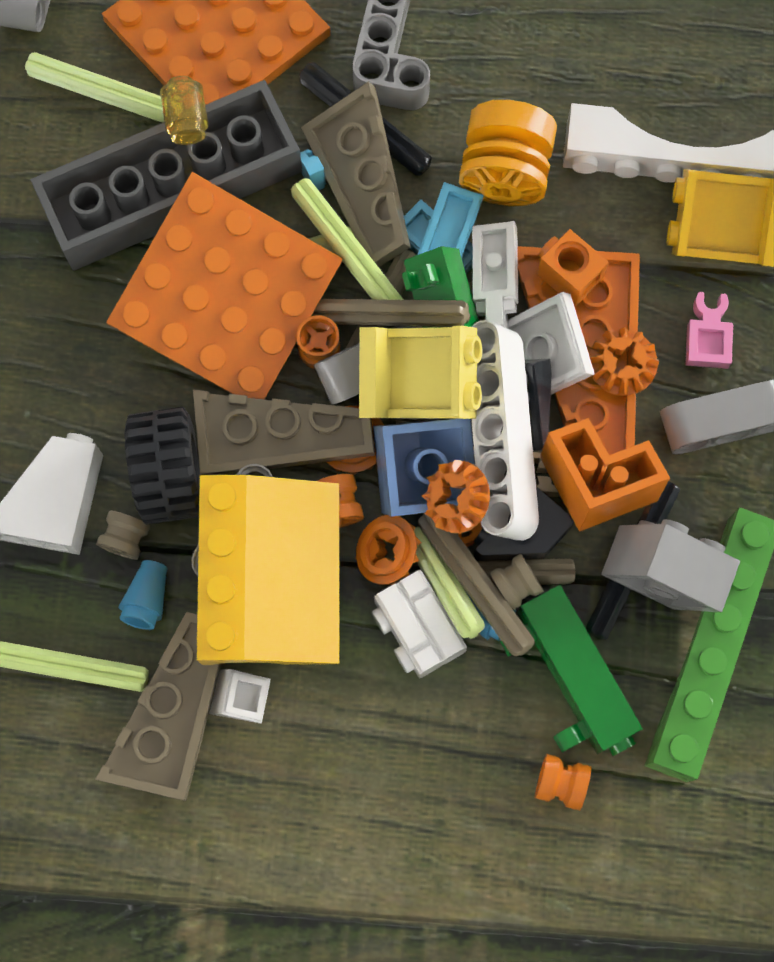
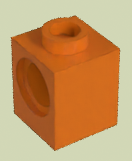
(579, 282)

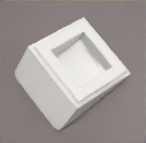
(240, 696)

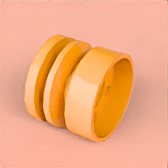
(508, 152)

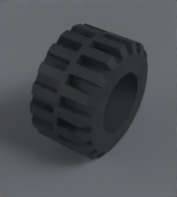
(163, 465)

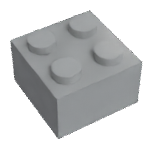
(671, 566)

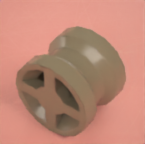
(123, 535)
(516, 581)

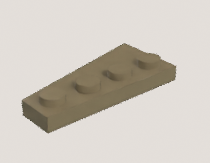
(360, 171)
(275, 433)
(168, 725)

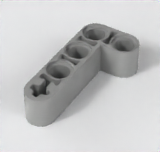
(384, 59)

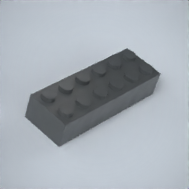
(130, 186)

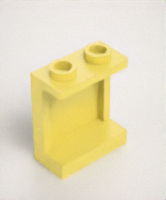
(419, 372)

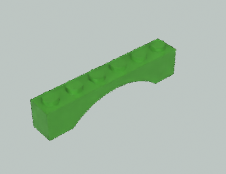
(713, 653)

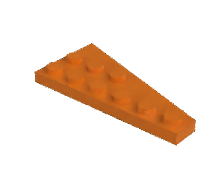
(606, 307)

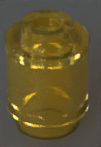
(184, 110)

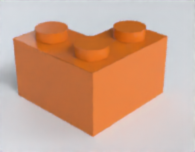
(601, 484)

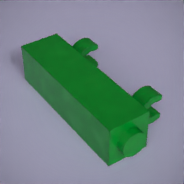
(439, 276)
(580, 674)

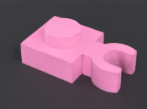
(709, 339)

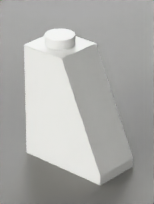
(53, 496)

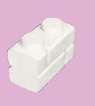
(419, 625)

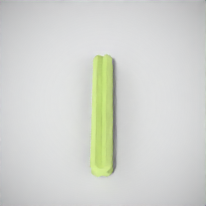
(95, 86)
(343, 241)
(73, 667)

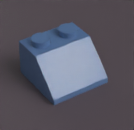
(411, 453)

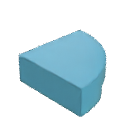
(313, 169)

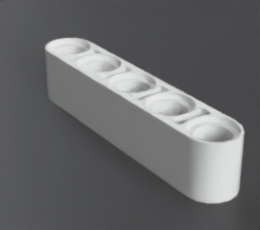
(512, 448)

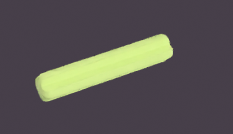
(448, 589)

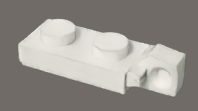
(495, 271)

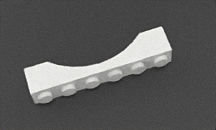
(607, 142)

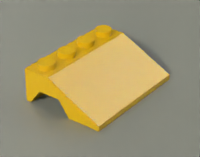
(268, 571)

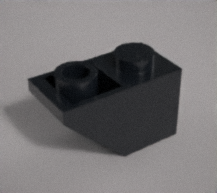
(552, 527)

